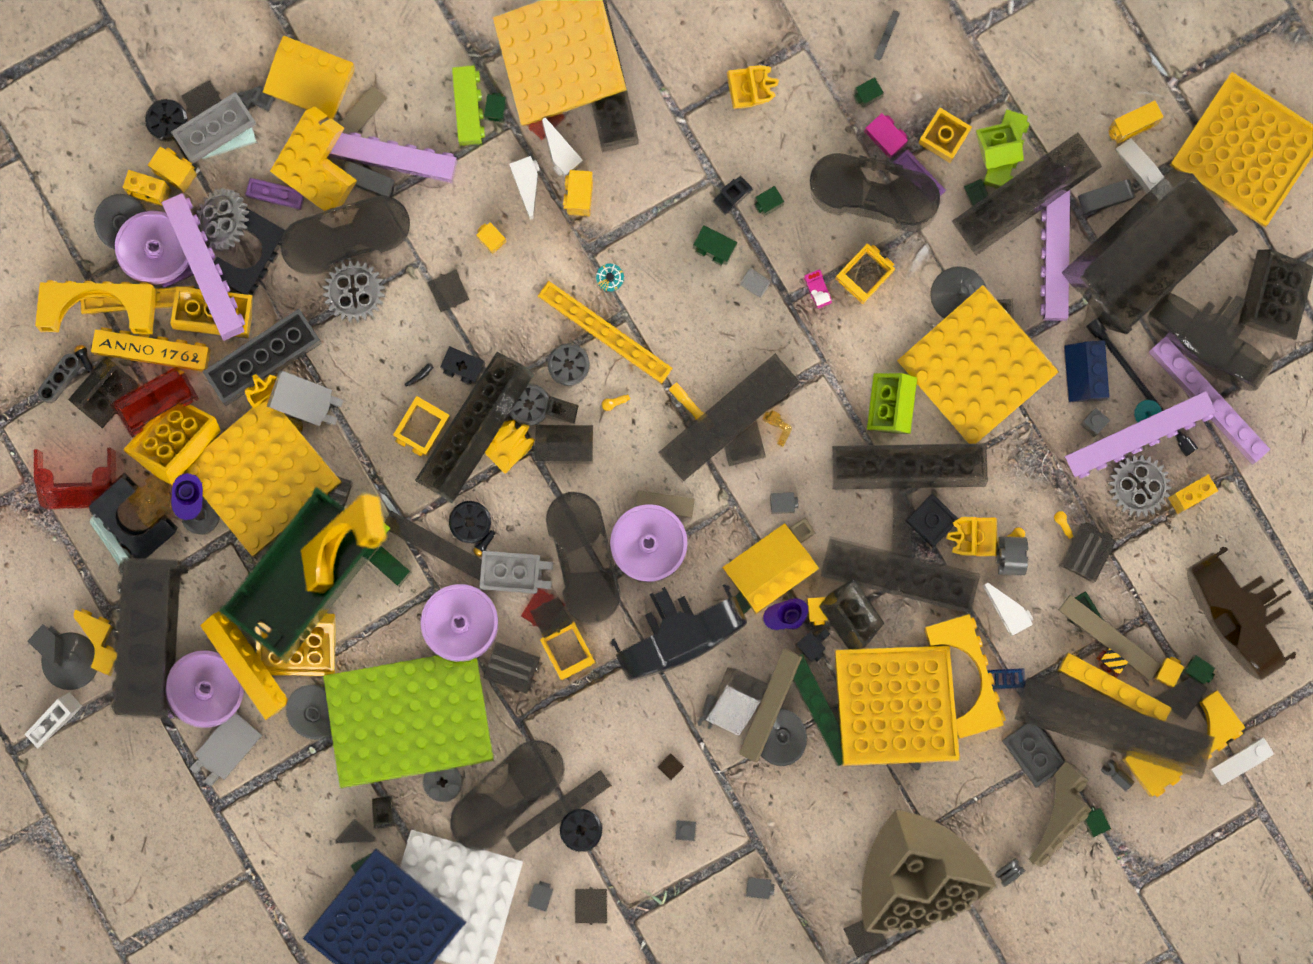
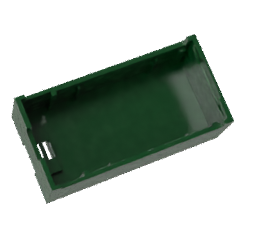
(277, 584)

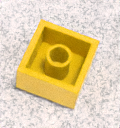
(945, 135)
(172, 169)
(579, 192)

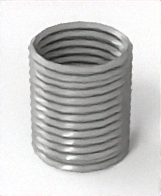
(755, 282)

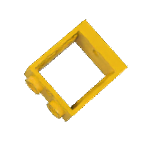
(1135, 122)
(141, 185)
(853, 288)
(434, 411)
(1193, 494)
(576, 667)

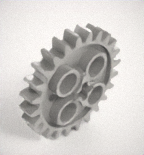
(222, 218)
(370, 289)
(1152, 474)

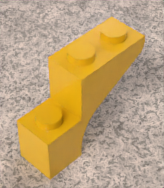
(98, 632)

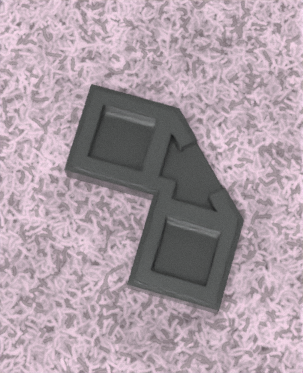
(887, 34)
(256, 97)

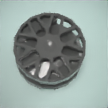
(1011, 874)

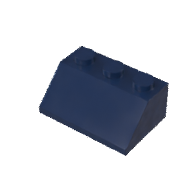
(1086, 371)

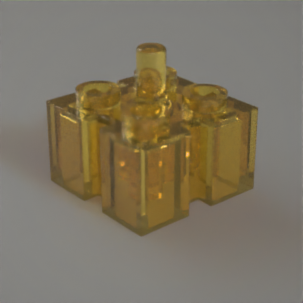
(151, 500)

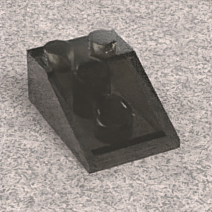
(736, 701)

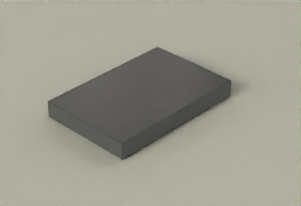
(1034, 753)

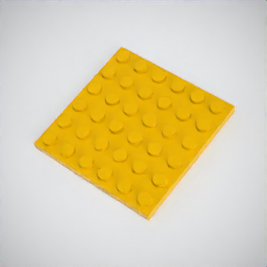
(558, 56)
(1247, 149)
(978, 365)
(260, 475)
(896, 705)

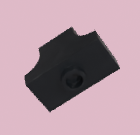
(732, 194)

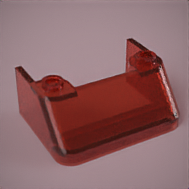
(153, 399)
(71, 495)

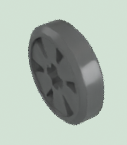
(574, 354)
(537, 414)

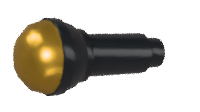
(81, 352)
(484, 543)

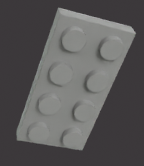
(213, 128)

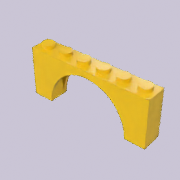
(58, 298)
(319, 554)
(961, 635)
(1221, 724)

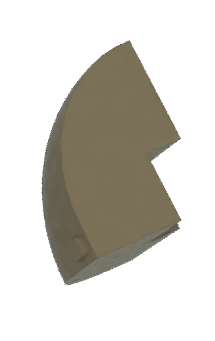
(919, 875)

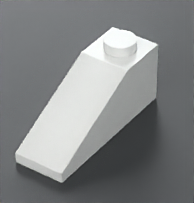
(561, 152)
(1140, 165)
(526, 178)
(1011, 613)
(53, 719)
(1242, 761)

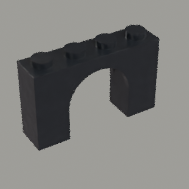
(246, 279)
(139, 542)

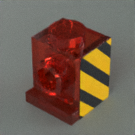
(1111, 662)

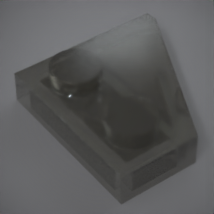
(745, 447)
(1183, 697)

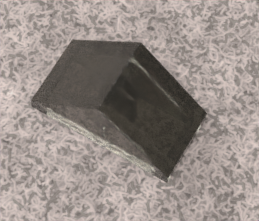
(561, 410)
(383, 812)
(355, 833)

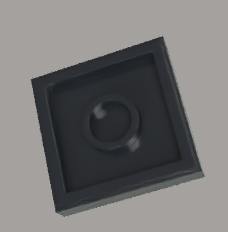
(932, 520)

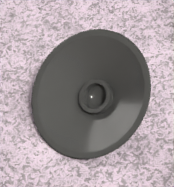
(113, 214)
(953, 288)
(76, 663)
(309, 712)
(786, 740)

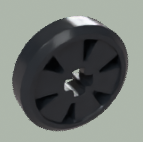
(155, 115)
(458, 522)
(585, 819)

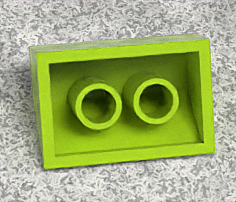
(892, 403)

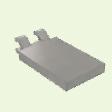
(302, 399)
(513, 572)
(226, 748)

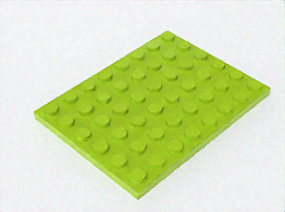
(407, 719)

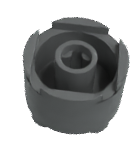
(1012, 556)
(451, 789)

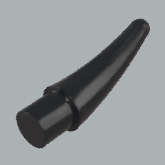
(420, 375)

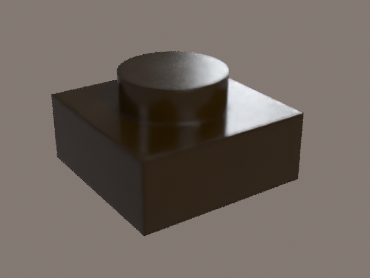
(670, 766)

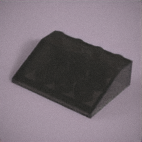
(1276, 294)

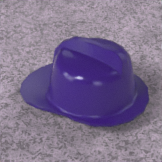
(187, 496)
(786, 614)

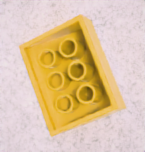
(308, 77)
(173, 441)
(770, 568)
(312, 658)

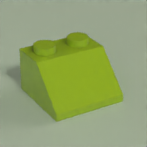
(1000, 145)

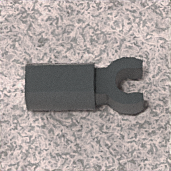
(707, 705)
(1118, 775)

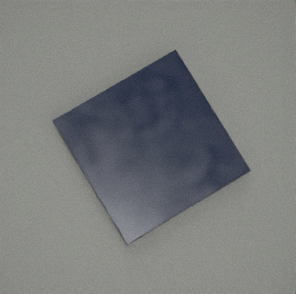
(384, 919)

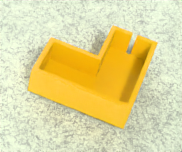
(305, 162)

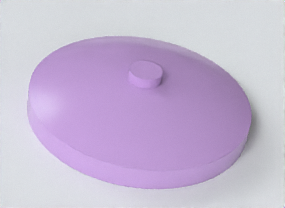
(150, 249)
(648, 543)
(459, 622)
(203, 689)

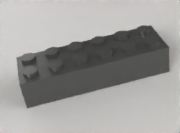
(262, 356)

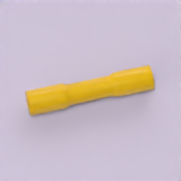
(683, 398)

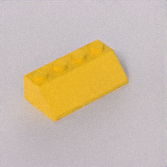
(193, 315)

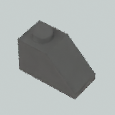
(48, 644)

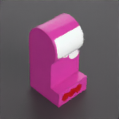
(817, 289)

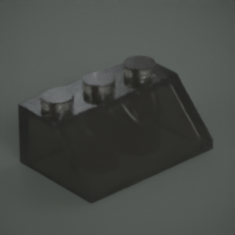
(100, 389)
(564, 444)
(851, 615)

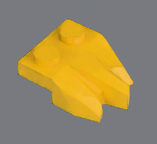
(751, 86)
(261, 390)
(509, 445)
(975, 536)

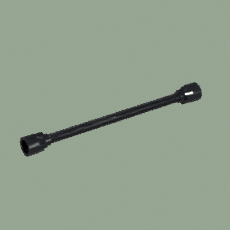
(1098, 330)

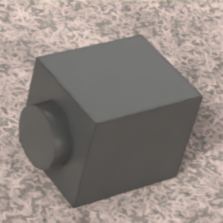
(1095, 422)
(783, 503)
(685, 830)
(759, 888)
(540, 896)

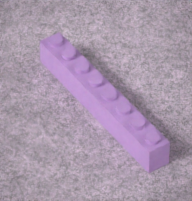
(395, 157)
(1056, 259)
(203, 267)
(1225, 416)
(1137, 435)

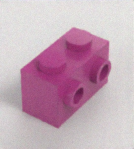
(886, 135)

